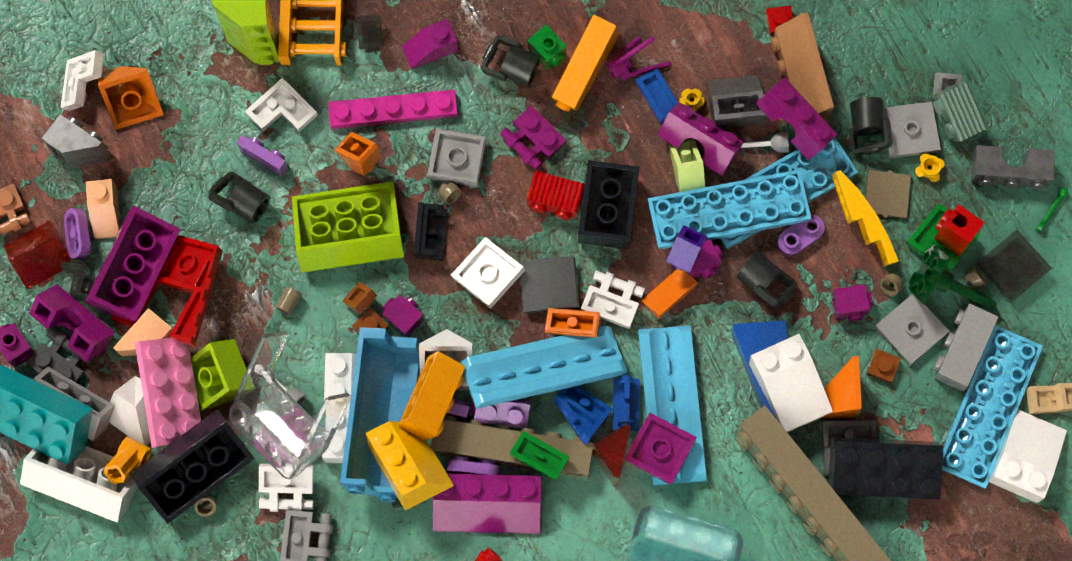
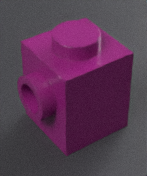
(708, 261)
(851, 303)
(402, 315)
(14, 344)

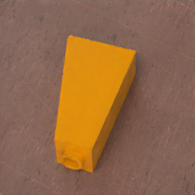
(585, 63)

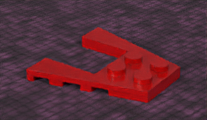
(190, 268)

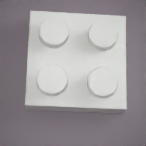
(488, 272)

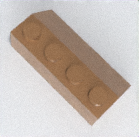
(802, 63)

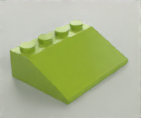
(347, 227)

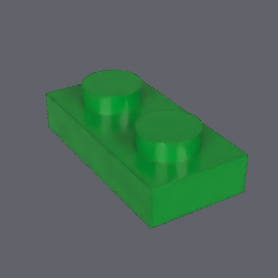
(539, 455)

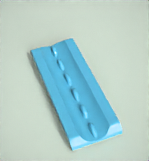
(815, 175)
(731, 208)
(542, 367)
(673, 391)
(989, 406)

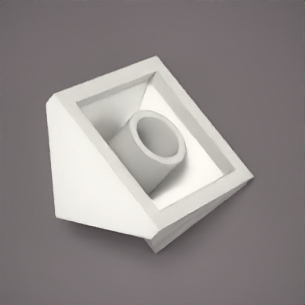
(448, 344)
(130, 411)

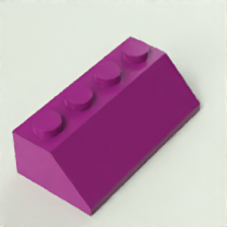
(132, 265)
(489, 504)

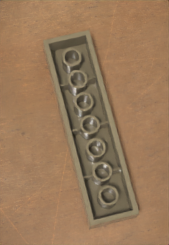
(806, 489)

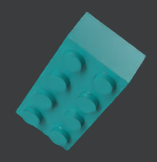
(42, 417)

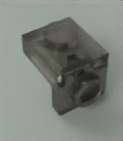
(369, 32)
(81, 280)

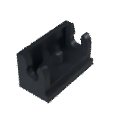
(430, 232)

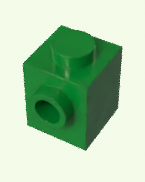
(548, 46)

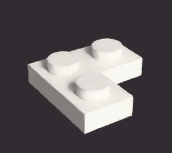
(77, 74)
(279, 101)

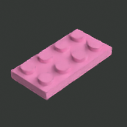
(167, 389)

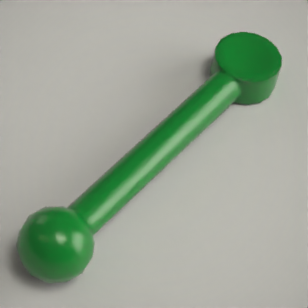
(1063, 192)

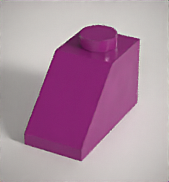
(430, 44)

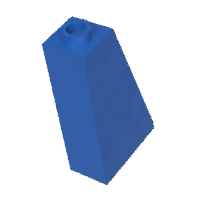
(755, 337)

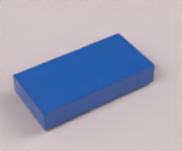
(657, 94)

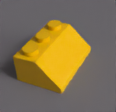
(407, 464)

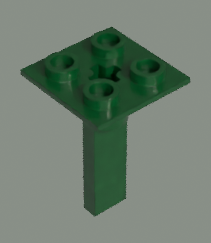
(933, 275)

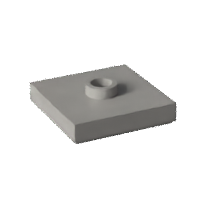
(912, 130)
(456, 157)
(911, 329)

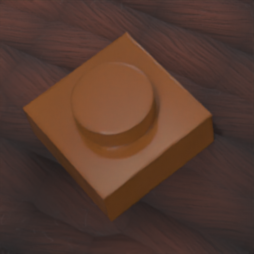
(359, 298)
(370, 320)
(883, 366)

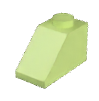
(687, 166)

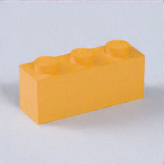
(432, 396)

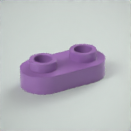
(77, 233)
(801, 235)
(461, 465)

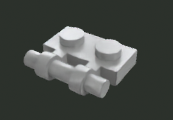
(297, 536)

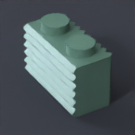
(959, 112)

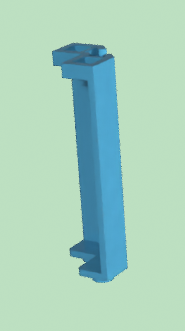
(381, 390)

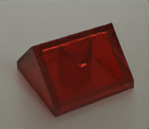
(37, 255)
(610, 453)

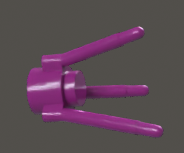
(619, 63)

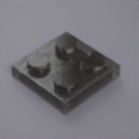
(1014, 266)

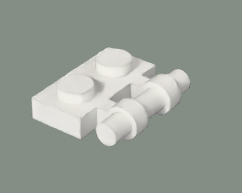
(611, 306)
(273, 483)

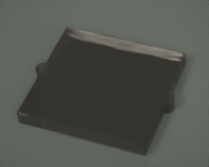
(573, 120)

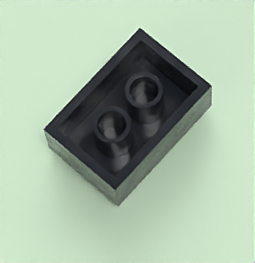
(608, 204)

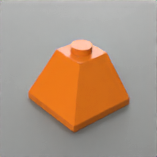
(129, 96)
(845, 392)

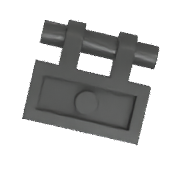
(49, 357)

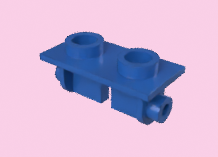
(626, 402)

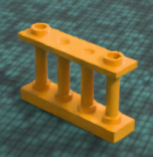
(290, 25)

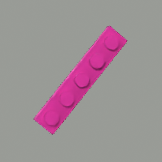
(392, 109)

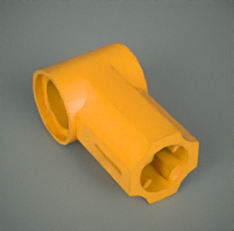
(129, 457)

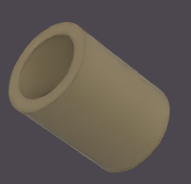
(288, 301)

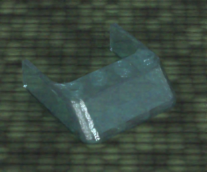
(677, 537)

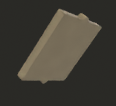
(888, 193)

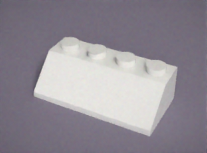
(338, 380)
(79, 483)

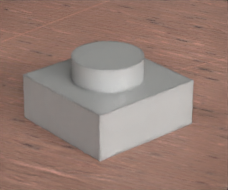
(945, 80)

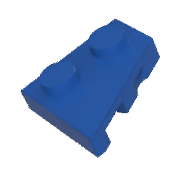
(582, 411)

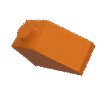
(359, 153)

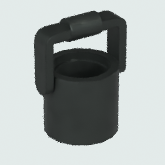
(517, 65)
(867, 121)
(243, 200)
(761, 274)

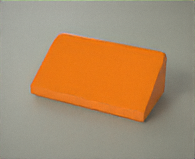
(669, 293)
(573, 322)

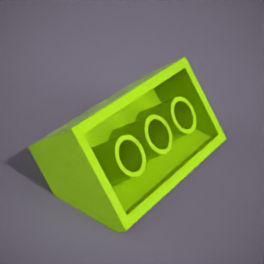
(249, 28)

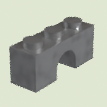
(990, 168)

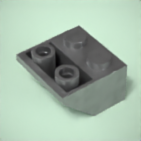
(734, 101)
(74, 144)

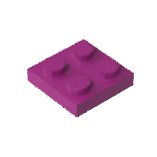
(660, 448)

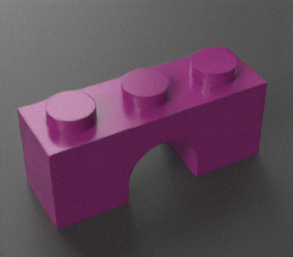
(787, 103)
(719, 145)
(59, 308)

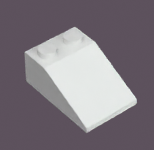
(790, 383)
(1028, 457)

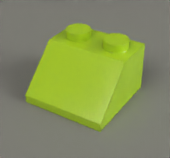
(217, 373)

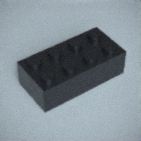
(191, 466)
(886, 468)

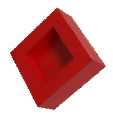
(777, 17)

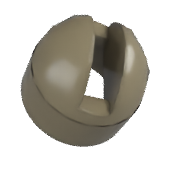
(449, 192)
(976, 278)
(887, 288)
(207, 507)

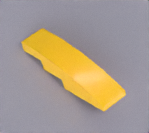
(858, 209)

